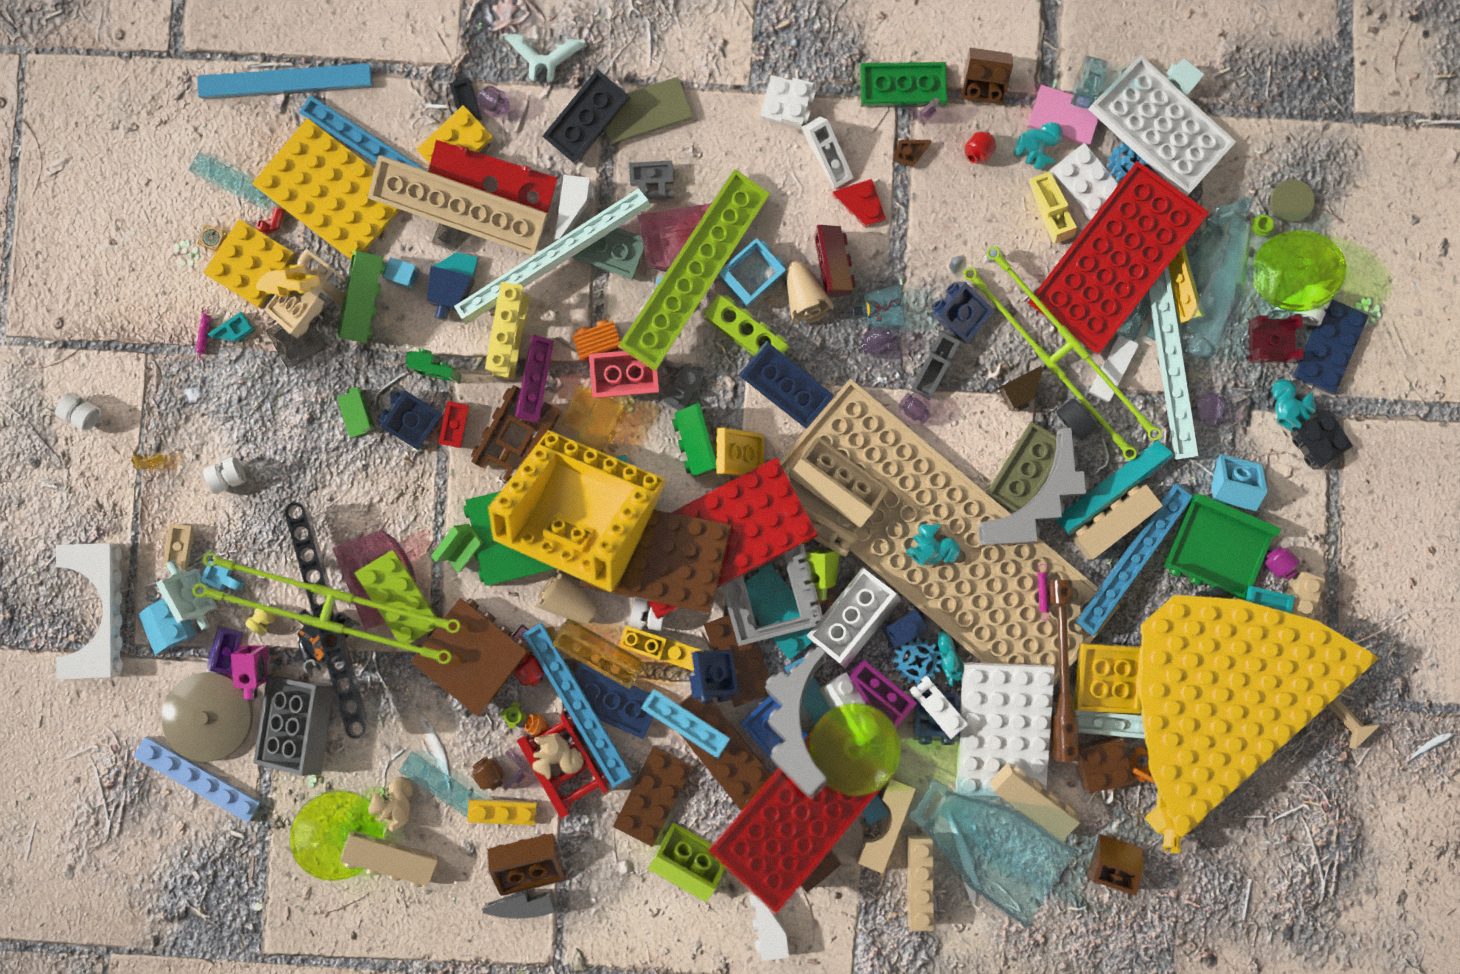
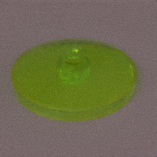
(1299, 270)
(855, 748)
(322, 831)

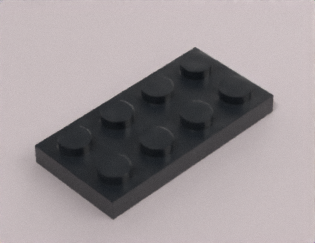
(586, 116)

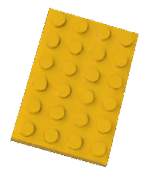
(326, 189)

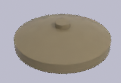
(206, 717)

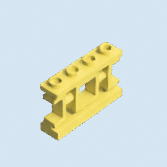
(507, 331)

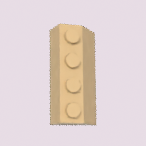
(838, 482)

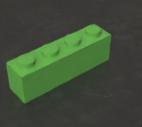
(360, 296)

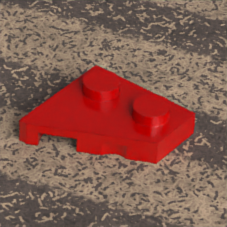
(862, 202)

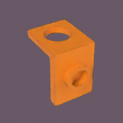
(1140, 773)

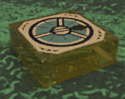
(211, 238)

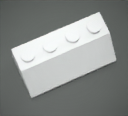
(854, 617)

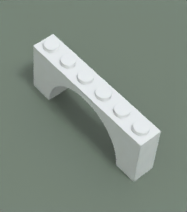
(102, 654)

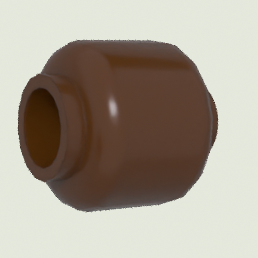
(488, 773)

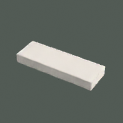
(1114, 367)

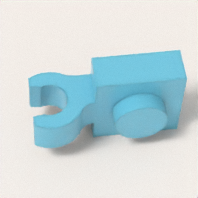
(219, 577)

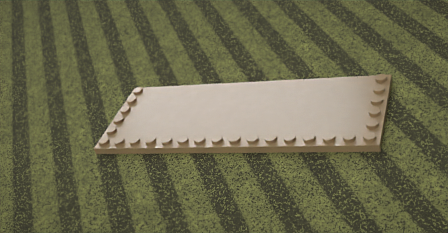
(986, 594)

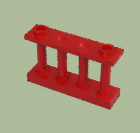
(563, 803)

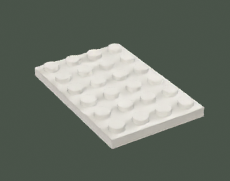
(1162, 125)
(1006, 721)

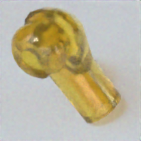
(148, 463)

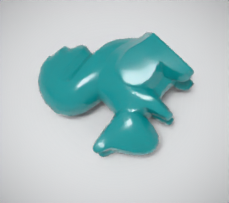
(1034, 142)
(1290, 409)
(931, 551)
(951, 661)

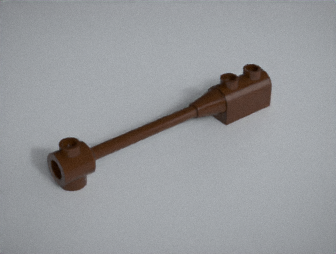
(1065, 721)

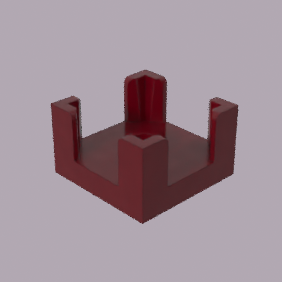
(1274, 339)

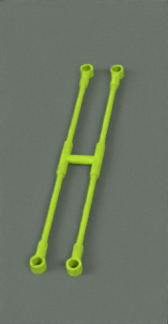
(1072, 343)
(323, 622)

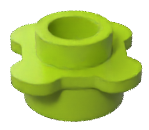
(507, 715)

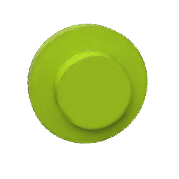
(1262, 225)

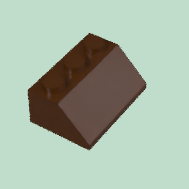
(525, 864)

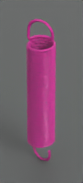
(203, 334)
(1043, 591)

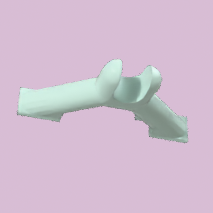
(547, 61)

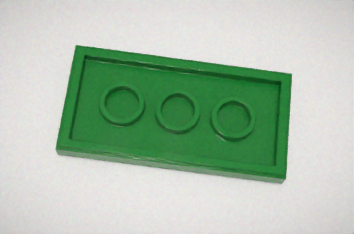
(903, 84)

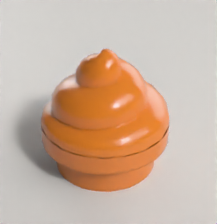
(536, 724)

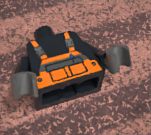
(310, 645)

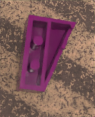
(881, 692)

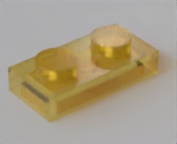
(579, 409)

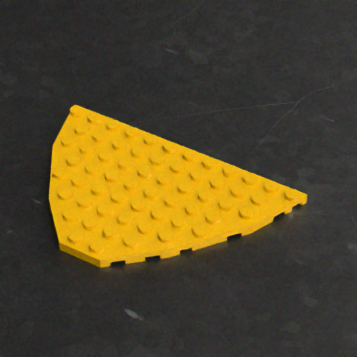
(1228, 690)

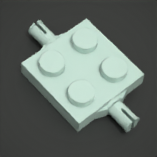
(180, 598)

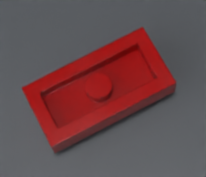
(454, 424)

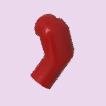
(272, 224)

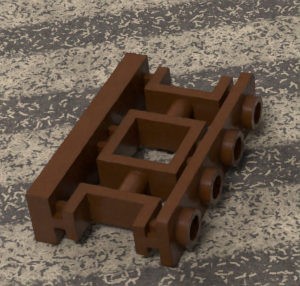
(501, 427)

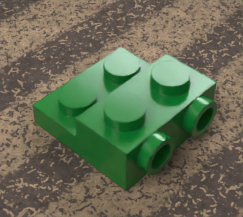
(428, 365)

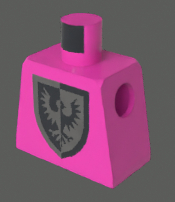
(250, 668)

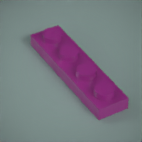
(534, 378)

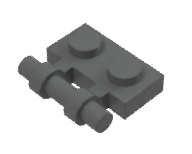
(652, 173)

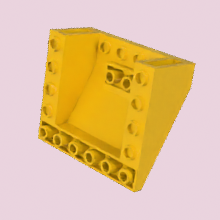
(576, 509)

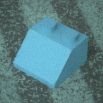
(1238, 482)
(163, 628)

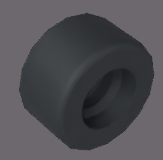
(1077, 419)

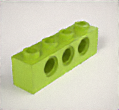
(724, 305)

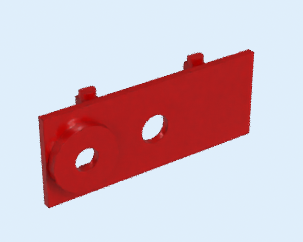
(473, 167)

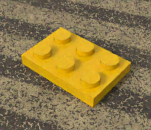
(458, 130)
(738, 451)

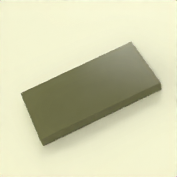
(650, 111)
(1024, 468)

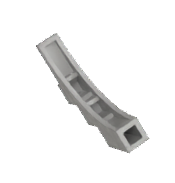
(1046, 505)
(786, 722)

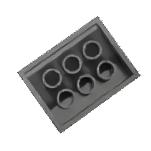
(294, 725)

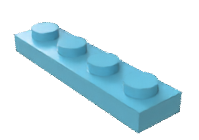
(685, 723)

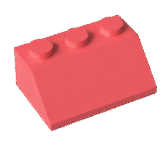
(620, 375)

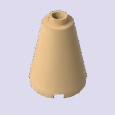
(806, 295)
(566, 599)

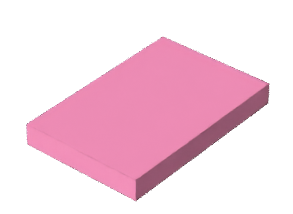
(1056, 106)

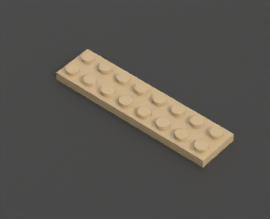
(457, 205)

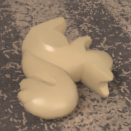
(555, 750)
(395, 809)

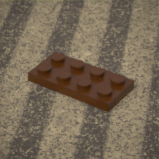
(748, 660)
(652, 796)

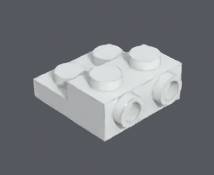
(787, 101)

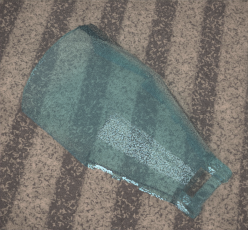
(1219, 277)
(995, 849)

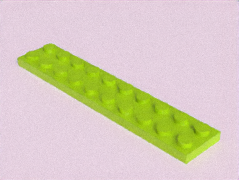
(694, 270)

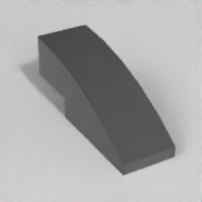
(935, 364)
(522, 905)

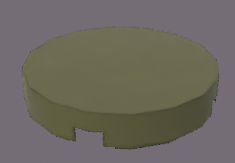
(1291, 200)

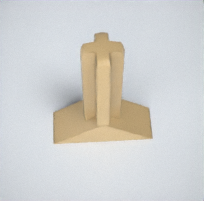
(1359, 731)

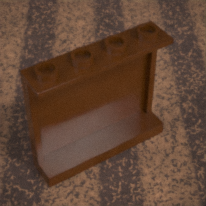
(481, 656)

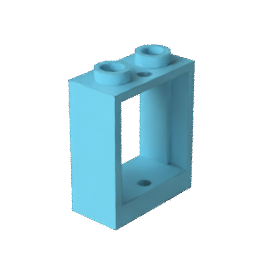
(735, 287)

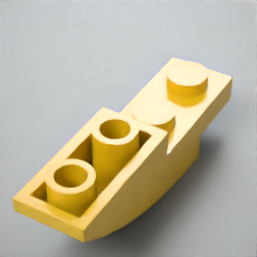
(286, 280)
(658, 647)

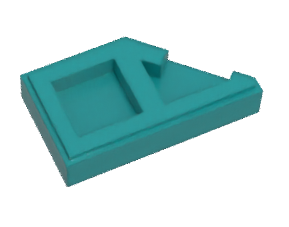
(460, 263)
(233, 329)

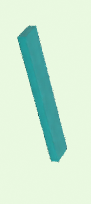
(1114, 487)

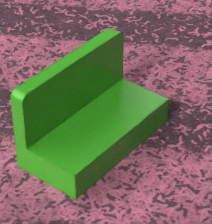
(356, 412)
(458, 546)

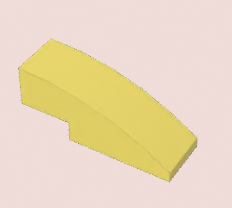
(1053, 207)

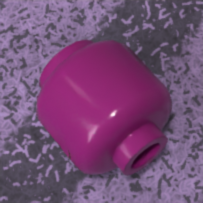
(1282, 562)

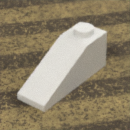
(827, 151)
(573, 203)

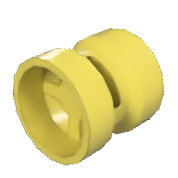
(260, 621)

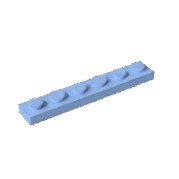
(197, 779)

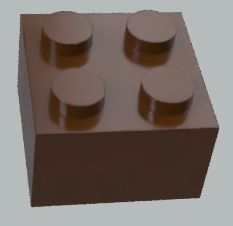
(1104, 765)

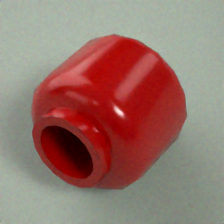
(980, 147)
(529, 671)

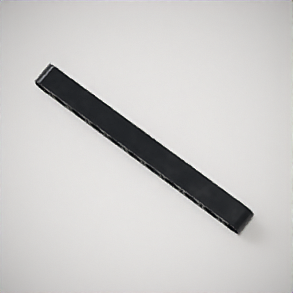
(341, 649)

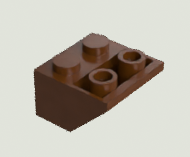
(986, 75)
(1116, 865)

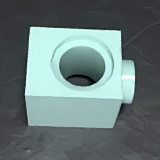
(1184, 76)

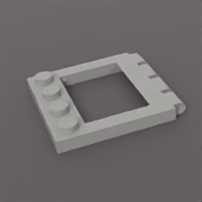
(741, 610)

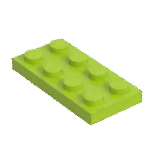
(391, 584)

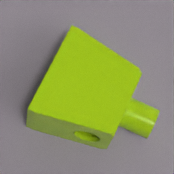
(824, 569)

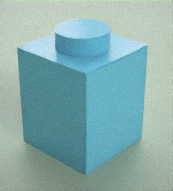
(400, 273)

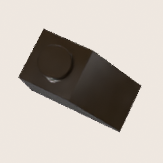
(1021, 390)

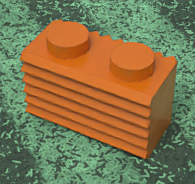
(596, 340)

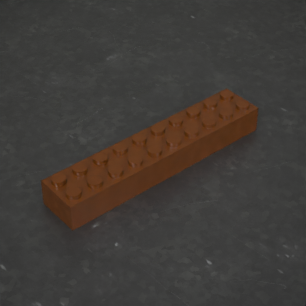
(742, 773)

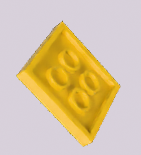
(245, 259)
(1107, 678)

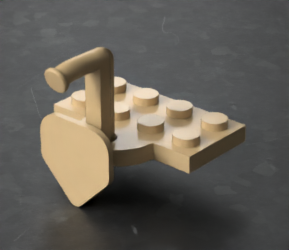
(298, 309)

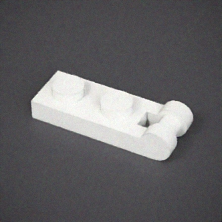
(939, 708)

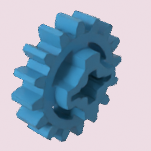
(1123, 165)
(913, 651)

